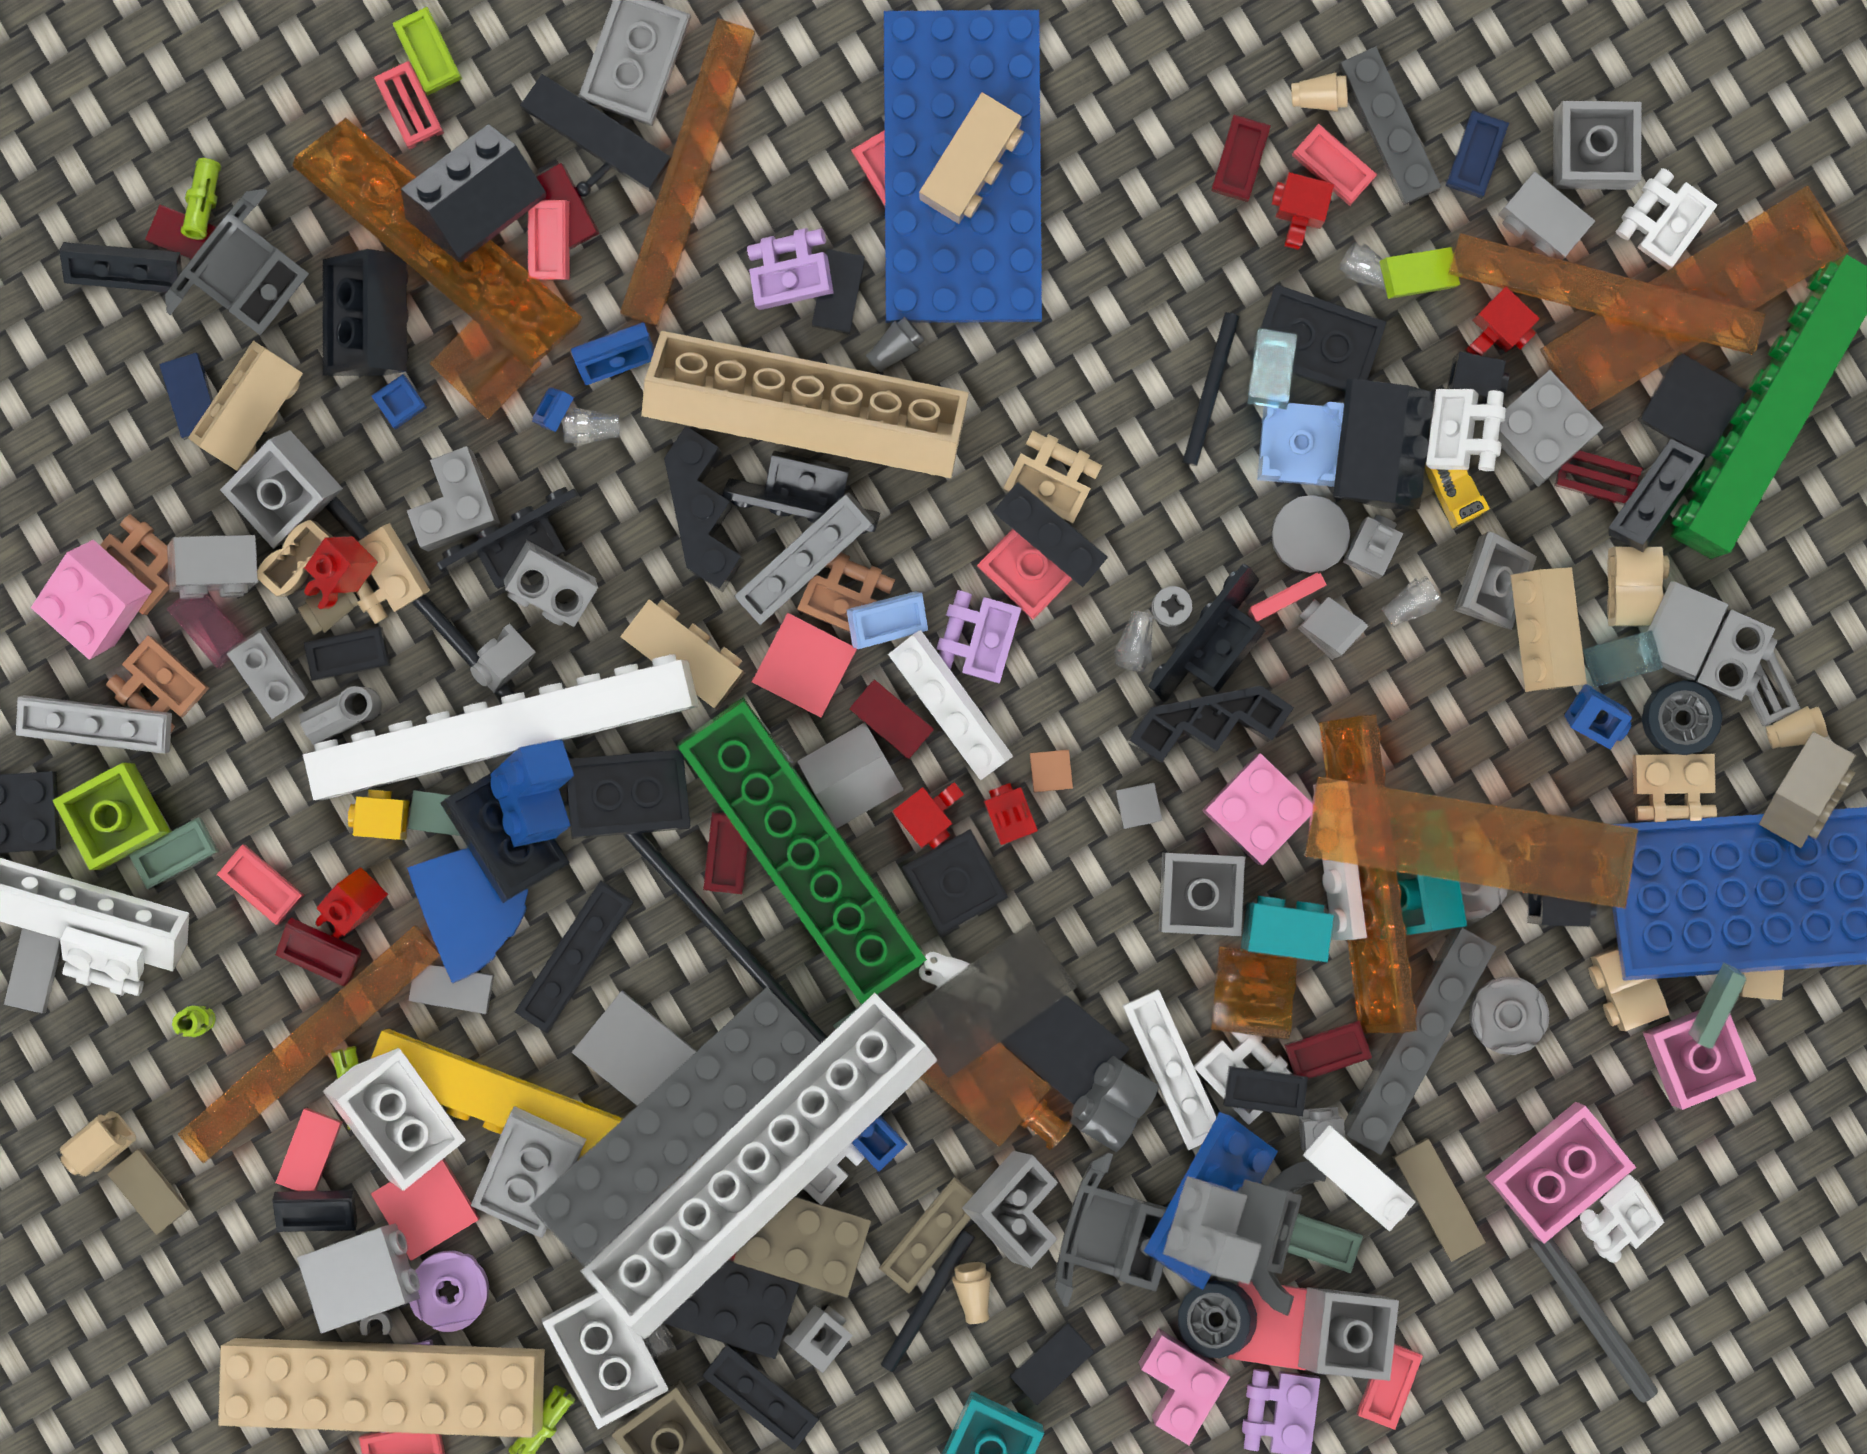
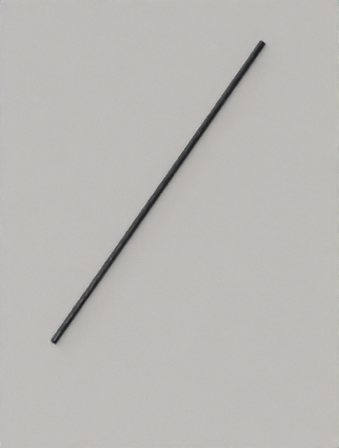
(637, 840)

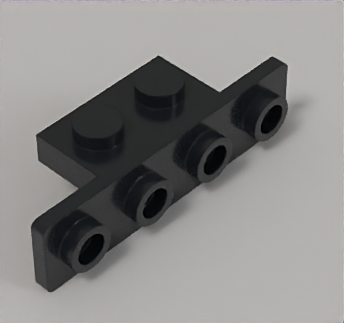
(795, 487)
(501, 546)
(1215, 642)

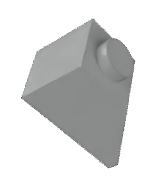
(1331, 627)

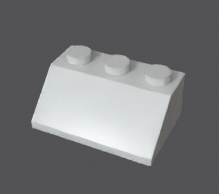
(394, 1117)
(603, 1358)

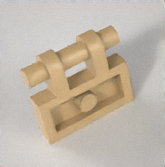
(1056, 490)
(394, 573)
(1674, 775)

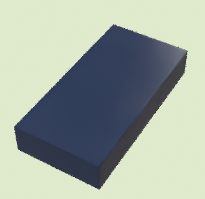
(1477, 154)
(187, 391)

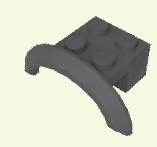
(240, 270)
(1270, 1221)
(1108, 1235)

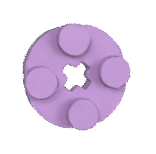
(469, 1301)

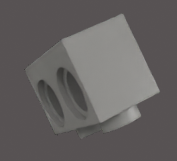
(555, 577)
(1726, 651)

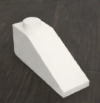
(1359, 1178)

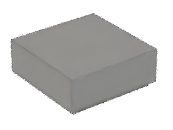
(1138, 805)

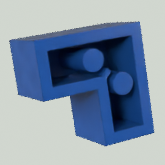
(530, 793)

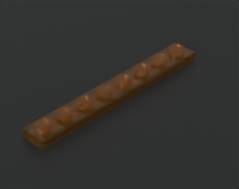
(687, 172)
(1607, 294)
(309, 1044)

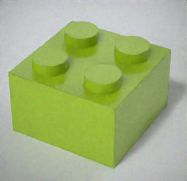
(111, 816)

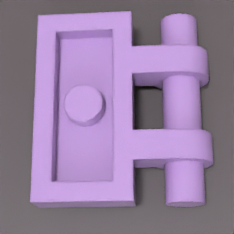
(792, 279)
(990, 637)
(1293, 1414)

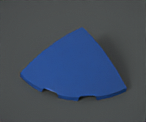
(464, 911)

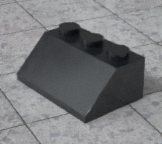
(472, 193)
(365, 314)
(1383, 444)

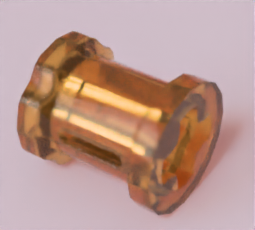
(1046, 1124)

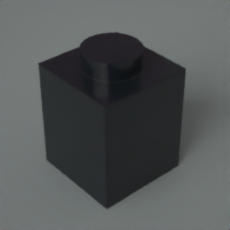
(1478, 373)

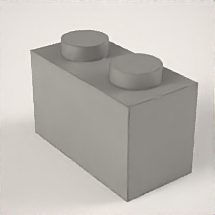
(1545, 218)

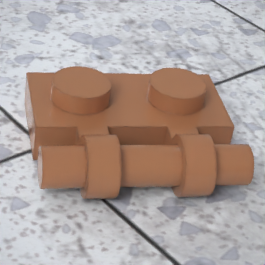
(123, 552)
(829, 600)
(161, 674)

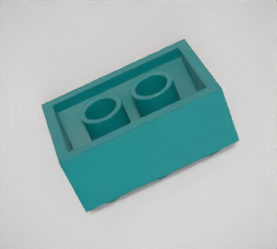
(1430, 903)

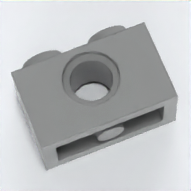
(268, 672)

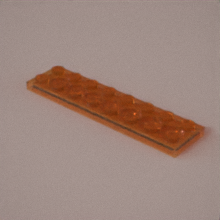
(1736, 270)
(484, 285)
(1471, 842)
(1381, 960)

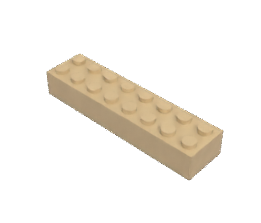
(804, 404)
(381, 1387)

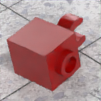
(1303, 203)
(1503, 322)
(338, 567)
(1009, 813)
(925, 816)
(350, 902)

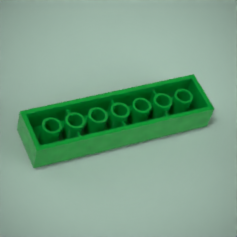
(1776, 409)
(802, 850)

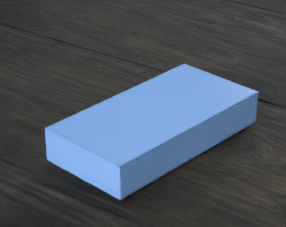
(887, 619)

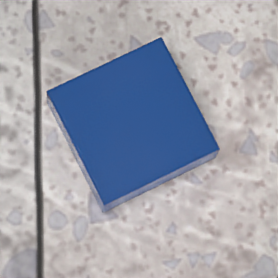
(399, 401)
(552, 409)

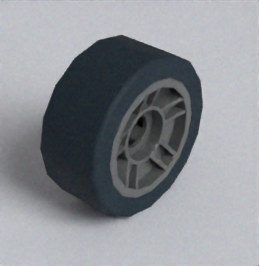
(1703, 718)
(1201, 1331)

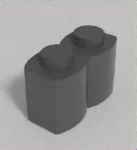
(1114, 1103)

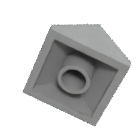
(1488, 584)
(1686, 629)
(850, 775)

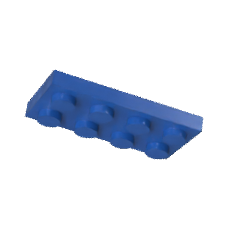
(1224, 1159)

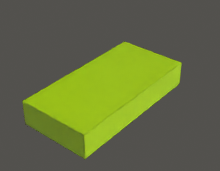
(427, 51)
(1418, 273)

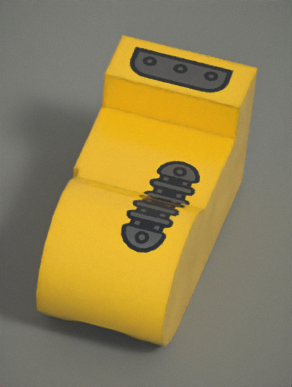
(1457, 495)

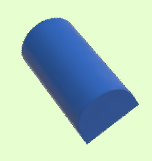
(613, 353)
(879, 1143)

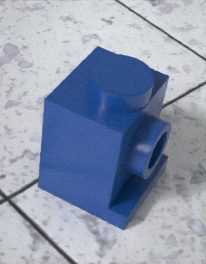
(1605, 731)

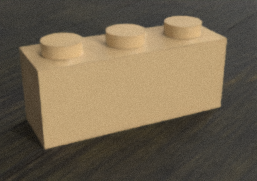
(972, 159)
(246, 406)
(1548, 629)
(659, 634)

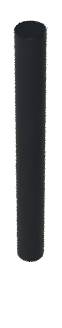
(1211, 389)
(927, 1301)

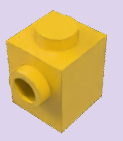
(379, 816)

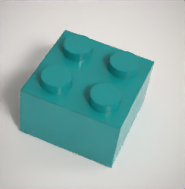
(1287, 931)
(992, 1429)

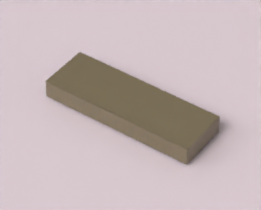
(1439, 1199)
(928, 1236)

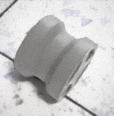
(1163, 611)

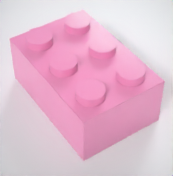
(1560, 1172)

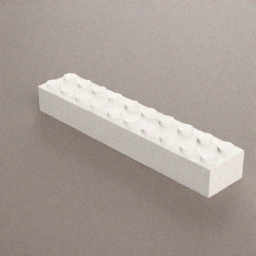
(758, 1166)

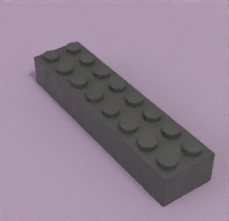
(673, 1127)

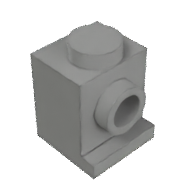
(502, 659)
(1316, 1121)
(825, 1347)

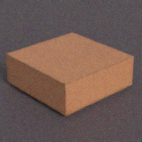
(1051, 771)

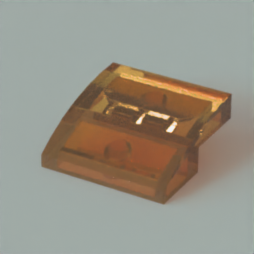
(481, 368)
(1253, 993)

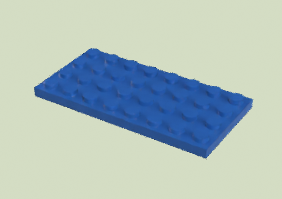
(931, 81)
(1743, 897)

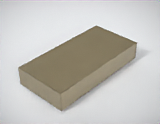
(148, 1191)

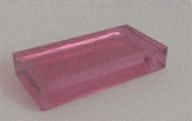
(207, 627)

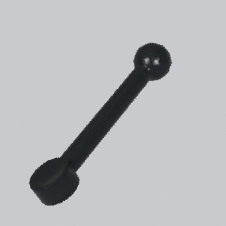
(584, 188)

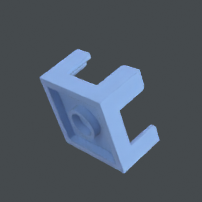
(1300, 443)

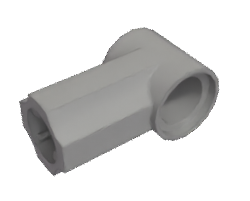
(338, 714)

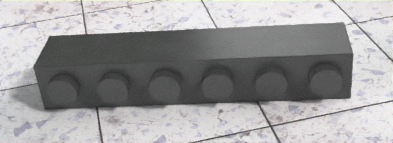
(1412, 1053)

